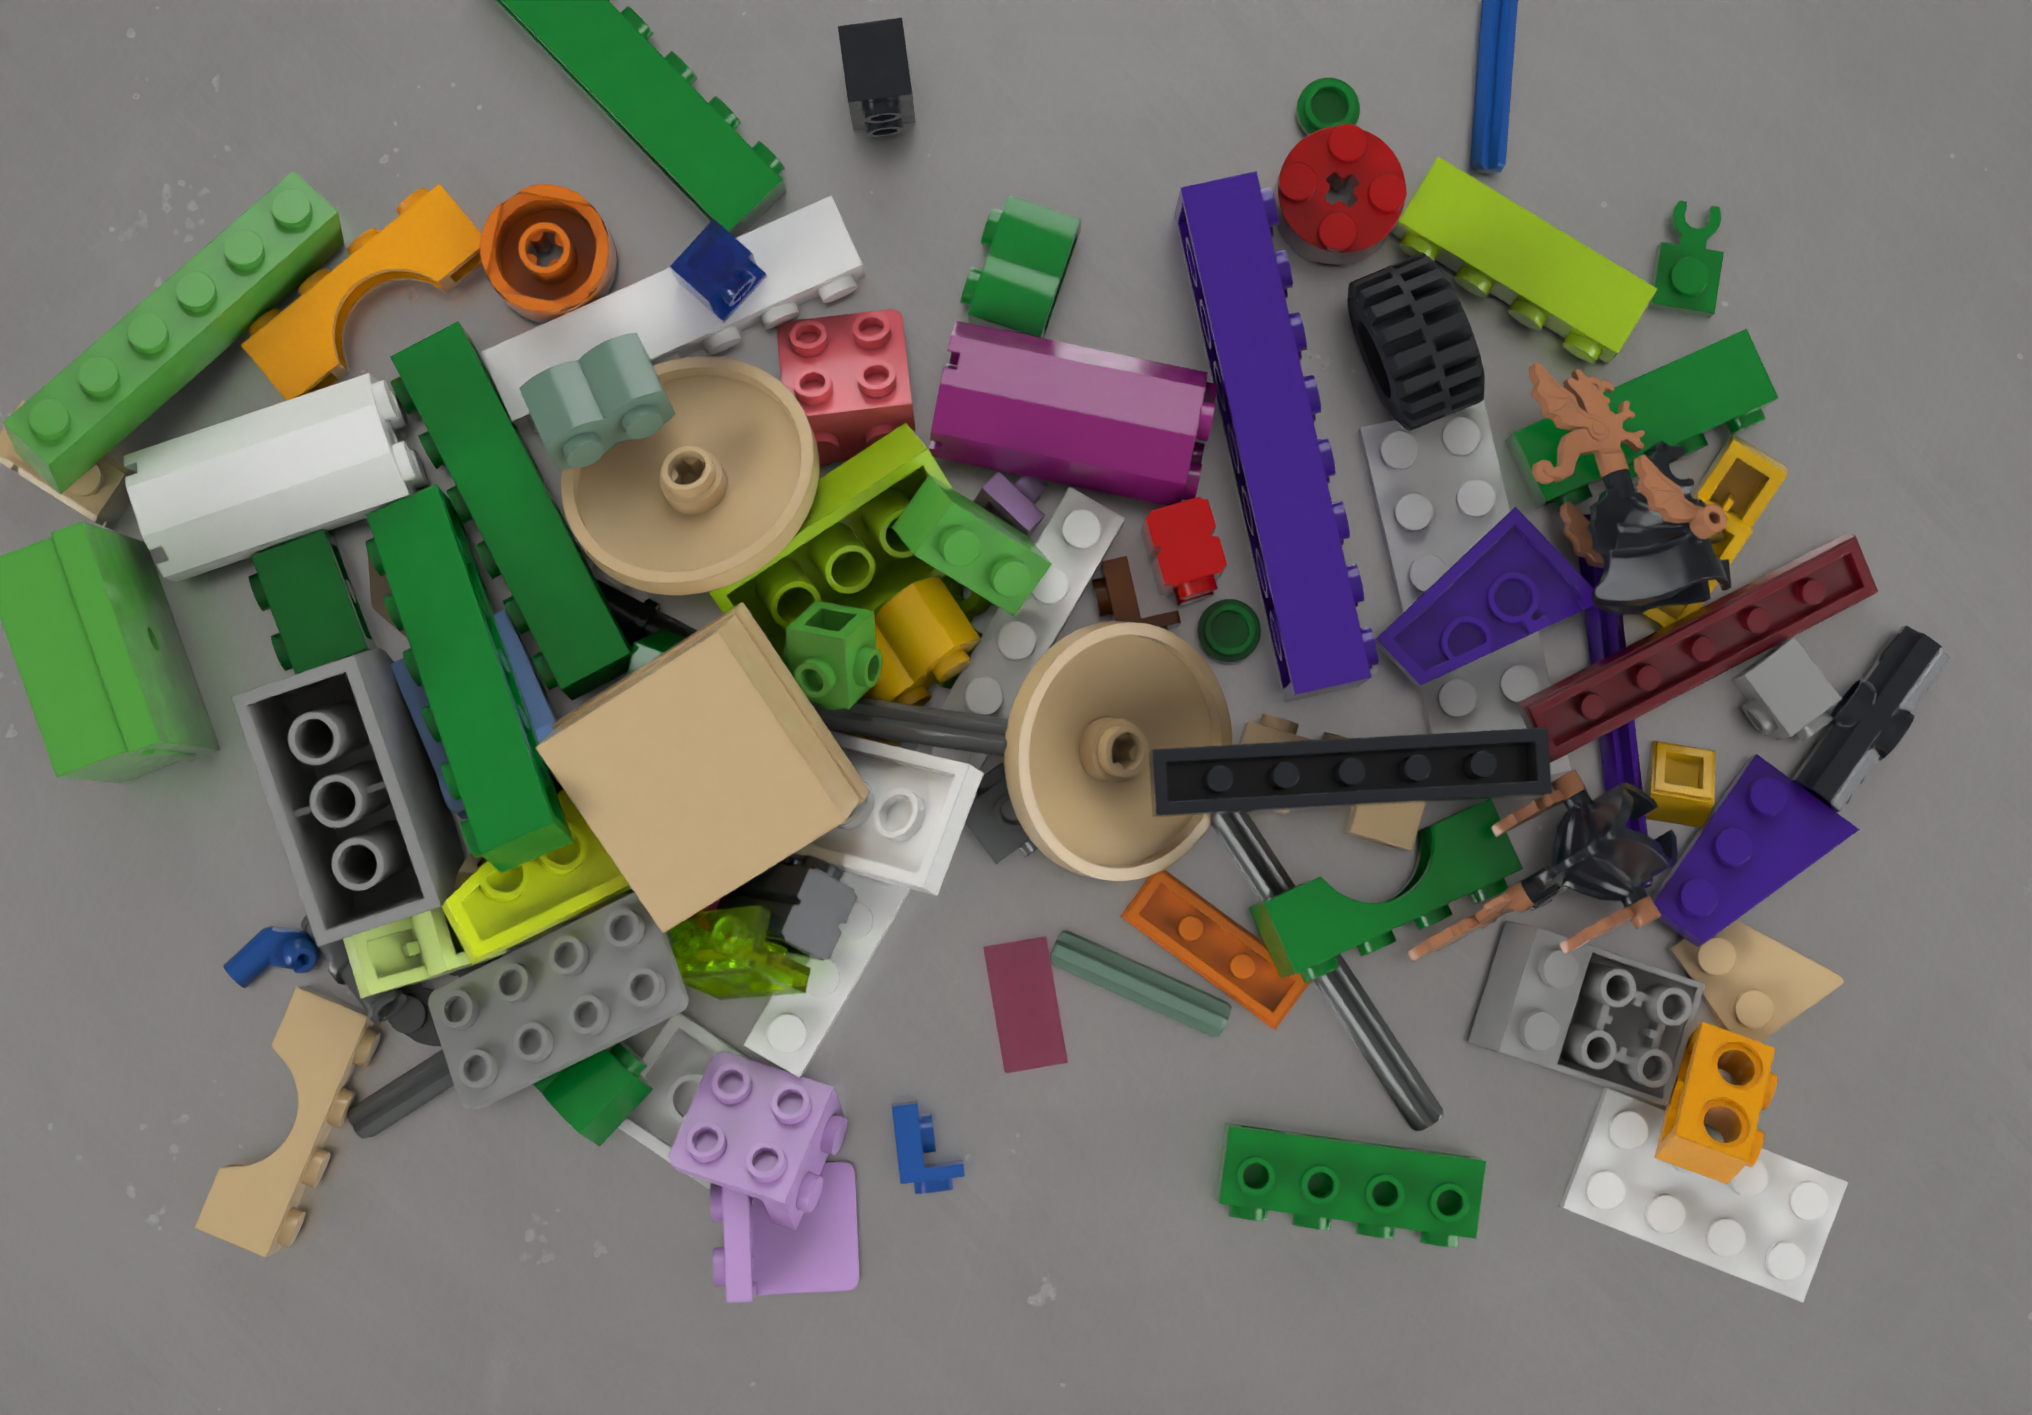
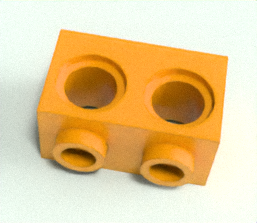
(1706, 1098)

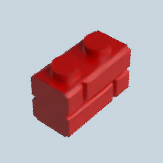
(1184, 550)

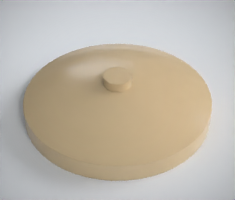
(704, 492)
(1085, 742)

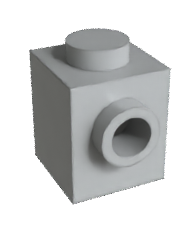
(1787, 692)

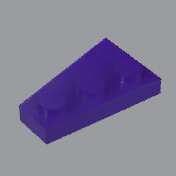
(1487, 600)

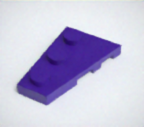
(1746, 851)

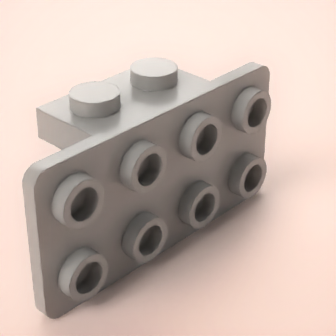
(556, 1001)

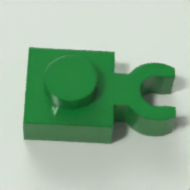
(1687, 271)

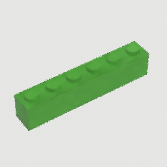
(175, 332)

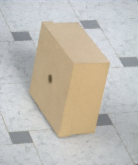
(703, 768)

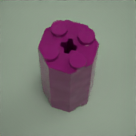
(1072, 415)

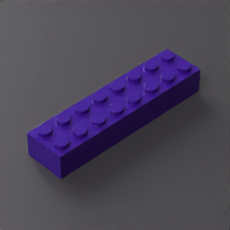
(1273, 438)

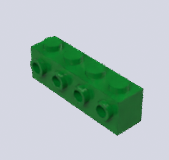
(1351, 1182)

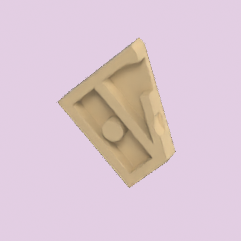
(1753, 979)

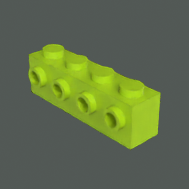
(1523, 262)

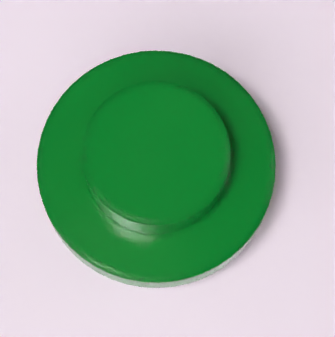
(1327, 104)
(1228, 631)

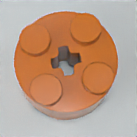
(528, 226)

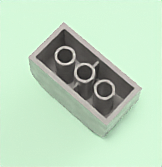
(352, 795)

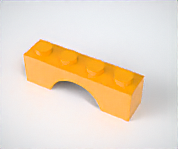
(305, 342)

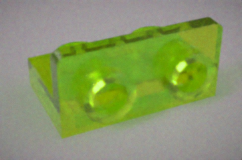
(728, 955)

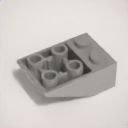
(1586, 1013)

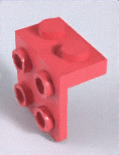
(848, 378)

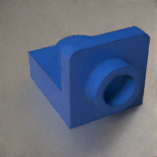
(914, 1137)

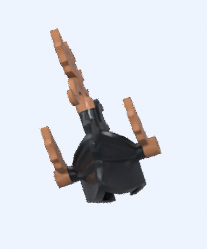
(1647, 538)
(1589, 856)

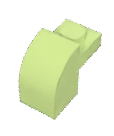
(406, 953)

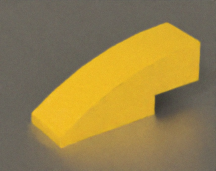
(1742, 485)

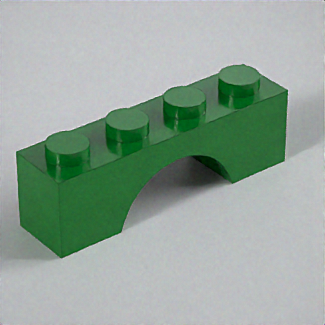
(1454, 859)

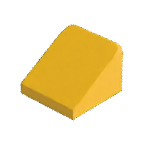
(1681, 783)

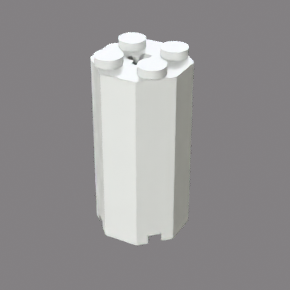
(272, 476)

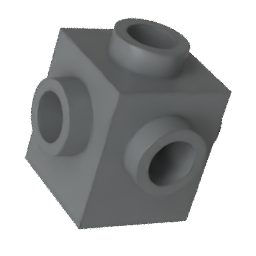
(989, 825)

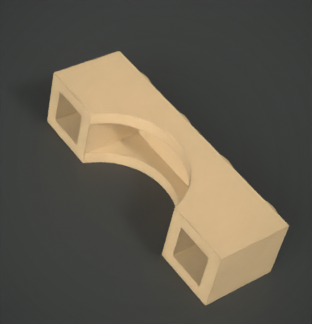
(322, 1046)

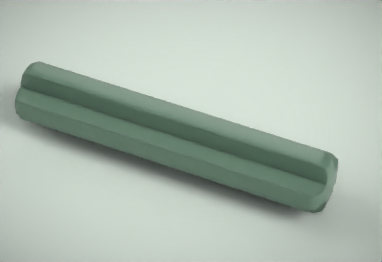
(1140, 983)

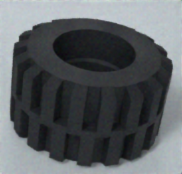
(1416, 341)

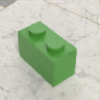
(971, 545)

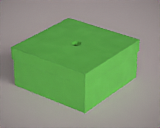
(101, 656)

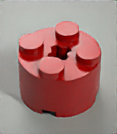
(1341, 159)

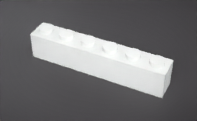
(800, 253)

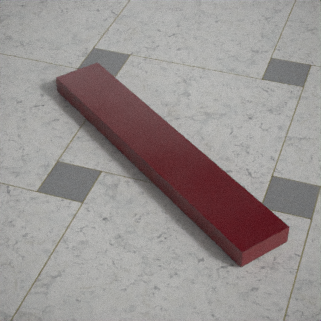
(1700, 646)

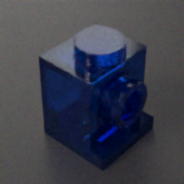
(718, 271)

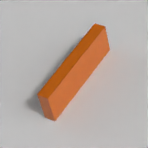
(1213, 947)

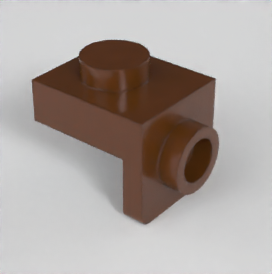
(1117, 597)

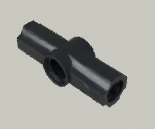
(1871, 717)

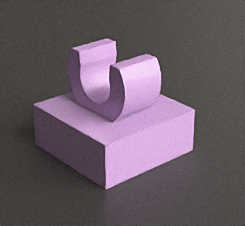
(1013, 502)

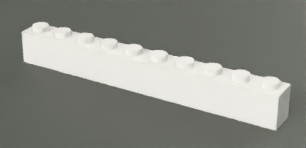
(1009, 648)

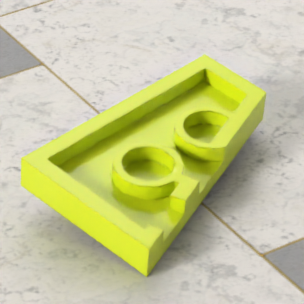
(508, 907)

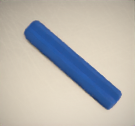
(1493, 85)

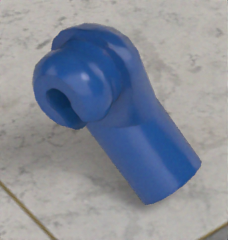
(275, 948)

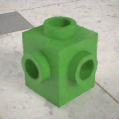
(833, 654)

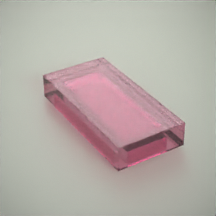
(1025, 1004)

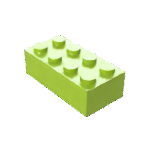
(847, 541)

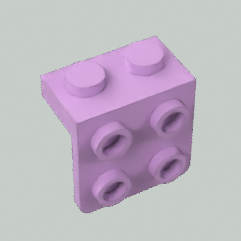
(761, 1135)
(779, 1260)

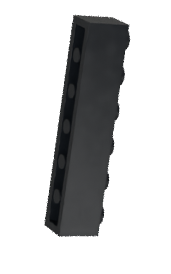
(1350, 772)

